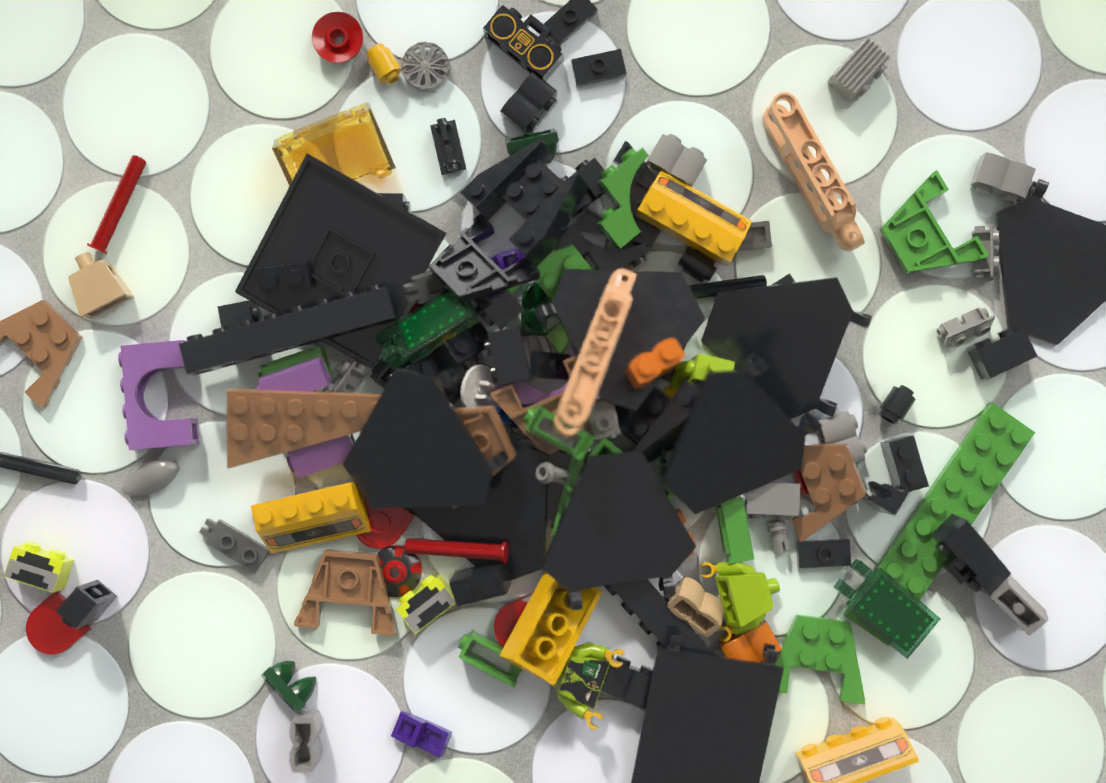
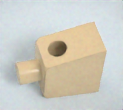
(97, 286)

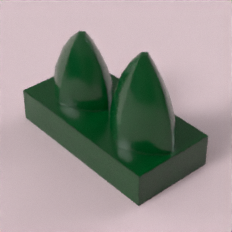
(548, 136)
(532, 298)
(297, 693)

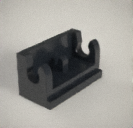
(886, 498)

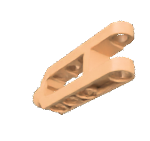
(791, 137)
(595, 353)

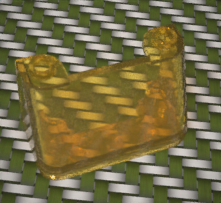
(345, 141)

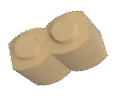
(696, 606)

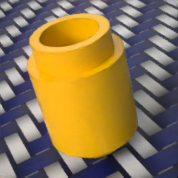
(383, 64)

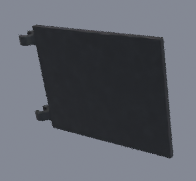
(706, 717)

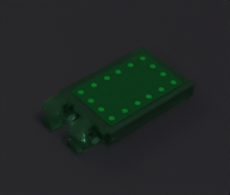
(425, 329)
(888, 609)

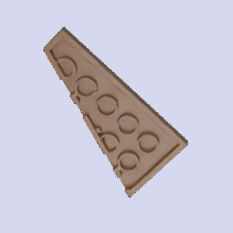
(282, 421)

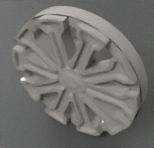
(425, 66)

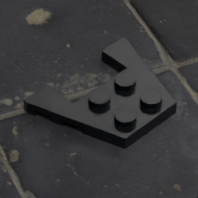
(639, 188)
(471, 273)

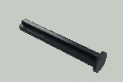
(712, 288)
(39, 468)

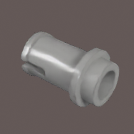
(549, 473)
(779, 536)

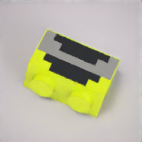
(39, 567)
(427, 603)

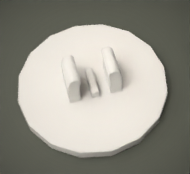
(477, 387)

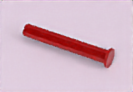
(118, 204)
(457, 549)

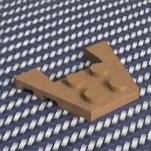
(46, 341)
(509, 402)
(487, 431)
(832, 484)
(348, 579)

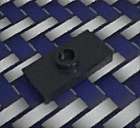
(570, 19)
(598, 67)
(548, 365)
(823, 553)

